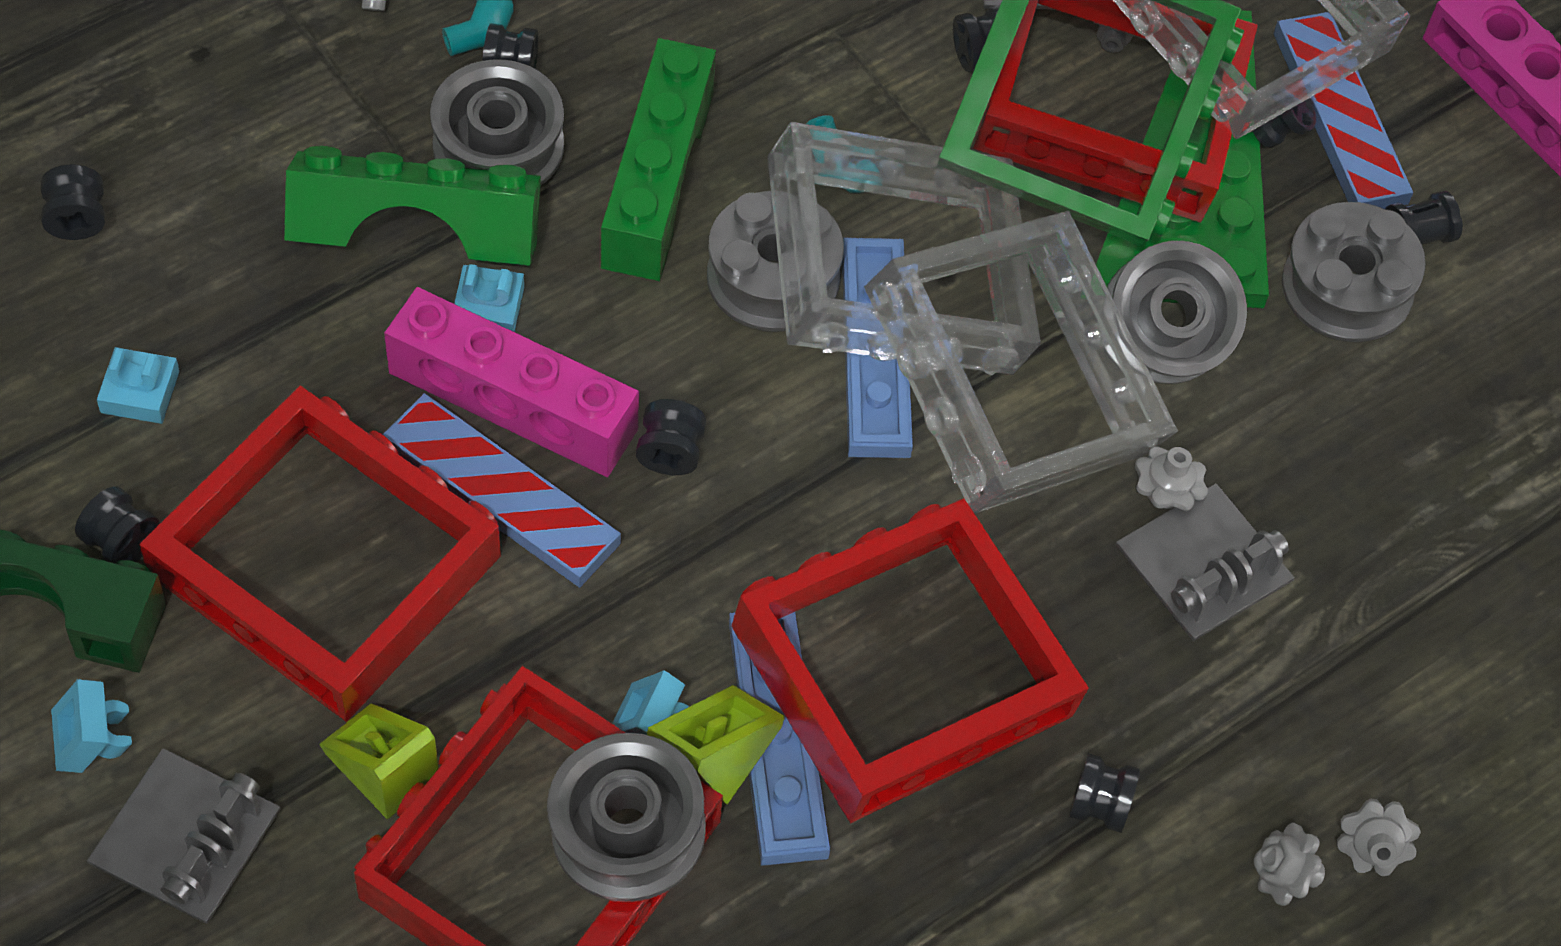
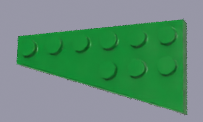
(1236, 216)

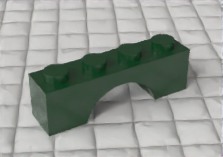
(106, 605)

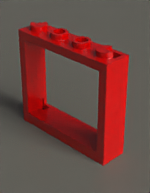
(1089, 153)
(265, 633)
(461, 767)
(872, 786)

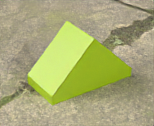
(722, 737)
(383, 755)

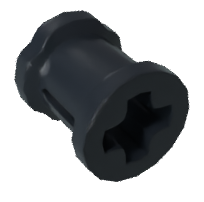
(1432, 219)

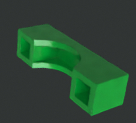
(654, 161)
(488, 209)

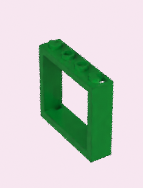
(1173, 161)

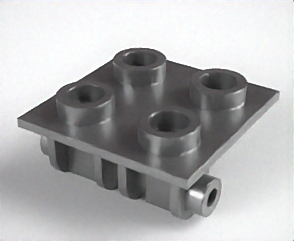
(1207, 562)
(185, 834)

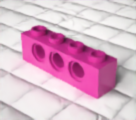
(1507, 63)
(512, 381)

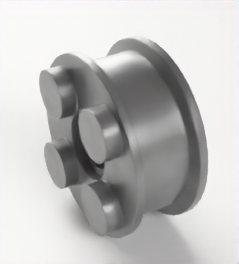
(499, 96)
(1359, 240)
(739, 264)
(1205, 289)
(637, 857)

